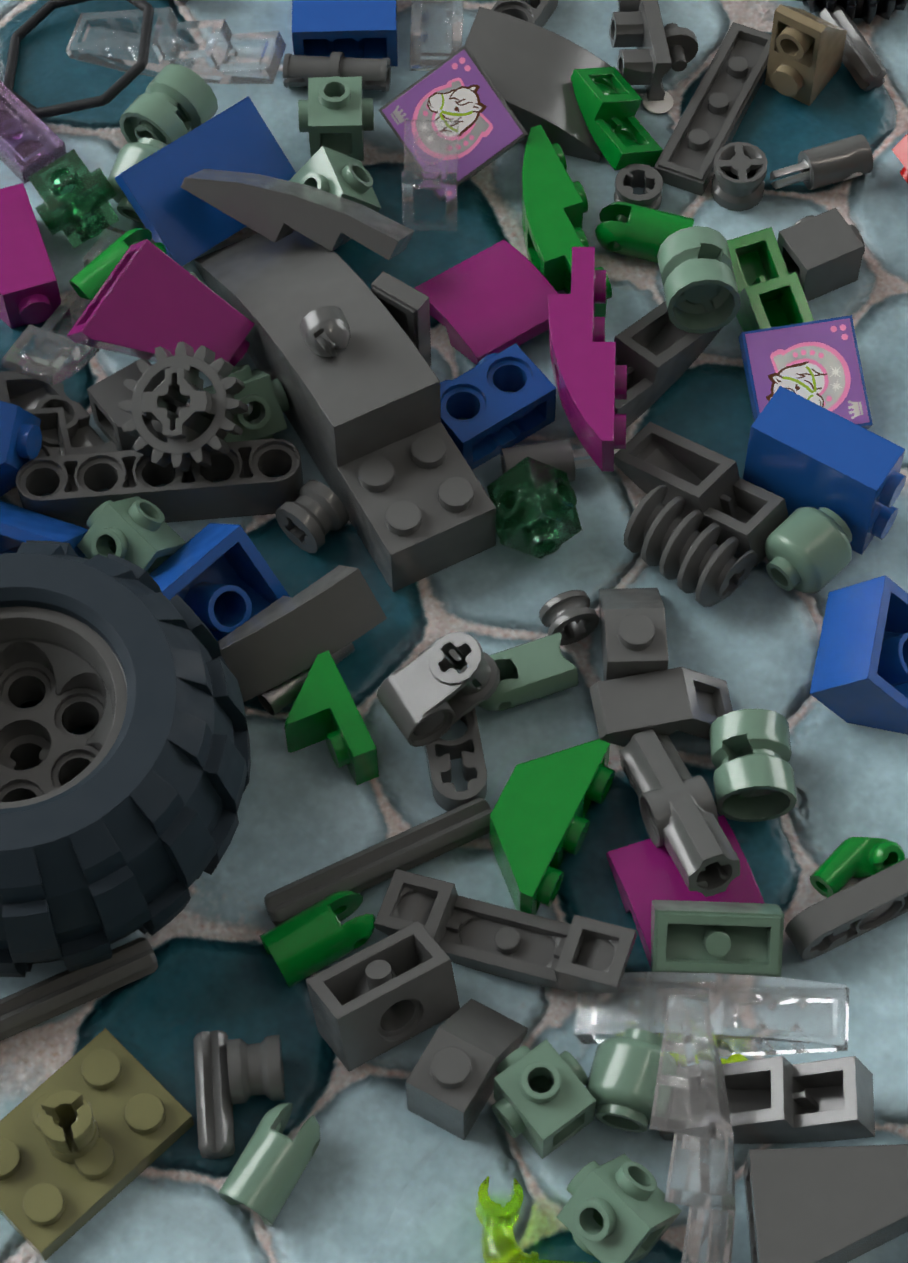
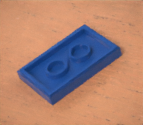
(181, 221)

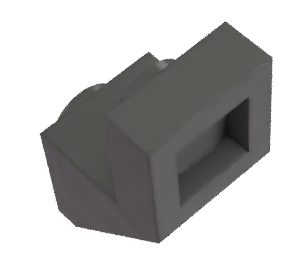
(660, 702)

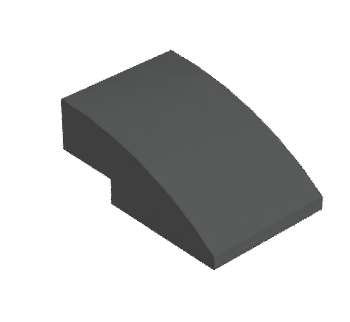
(534, 77)

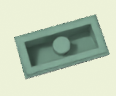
(716, 937)

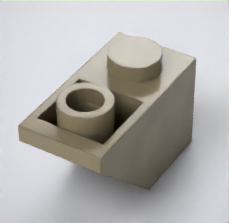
(803, 53)

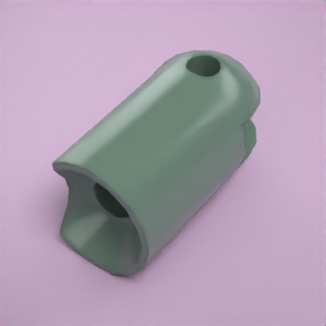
(530, 673)
(271, 1164)

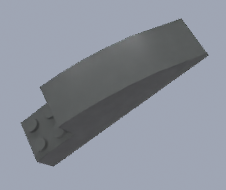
(365, 412)

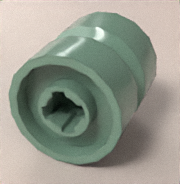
(170, 106)
(698, 280)
(752, 765)

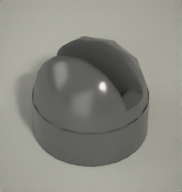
(325, 331)

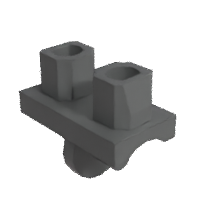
(656, 46)

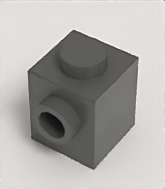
(822, 252)

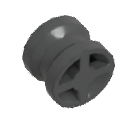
(742, 162)
(312, 516)
(255, 1069)

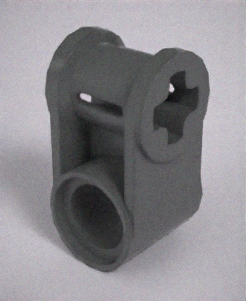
(434, 692)

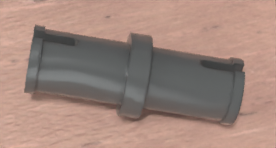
(374, 72)

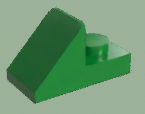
(329, 713)

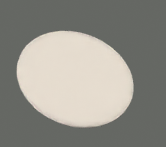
(658, 106)

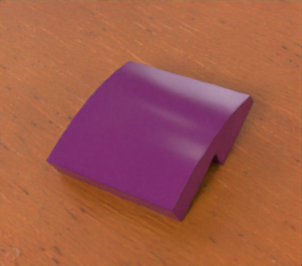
(490, 301)
(650, 874)

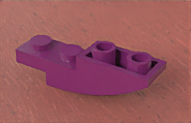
(585, 363)

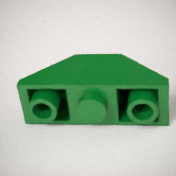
(544, 818)

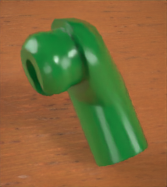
(855, 859)

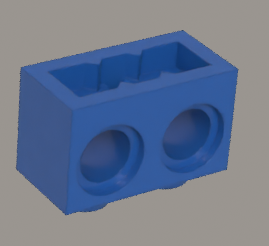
(496, 416)

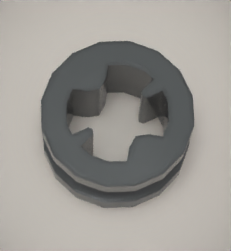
(639, 176)
(570, 616)

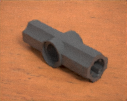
(679, 813)

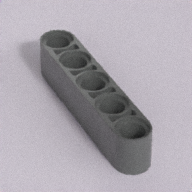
(187, 497)

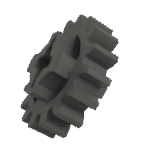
(169, 386)

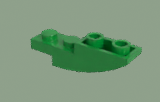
(553, 213)

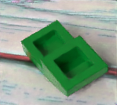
(609, 112)

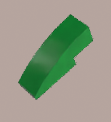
(764, 286)

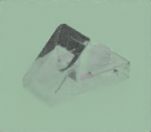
(430, 175)

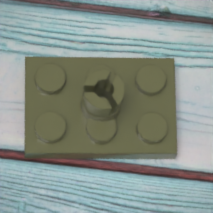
(82, 1141)

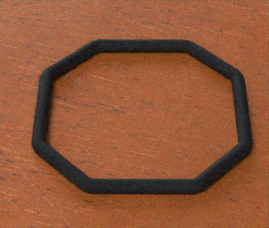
(86, 103)

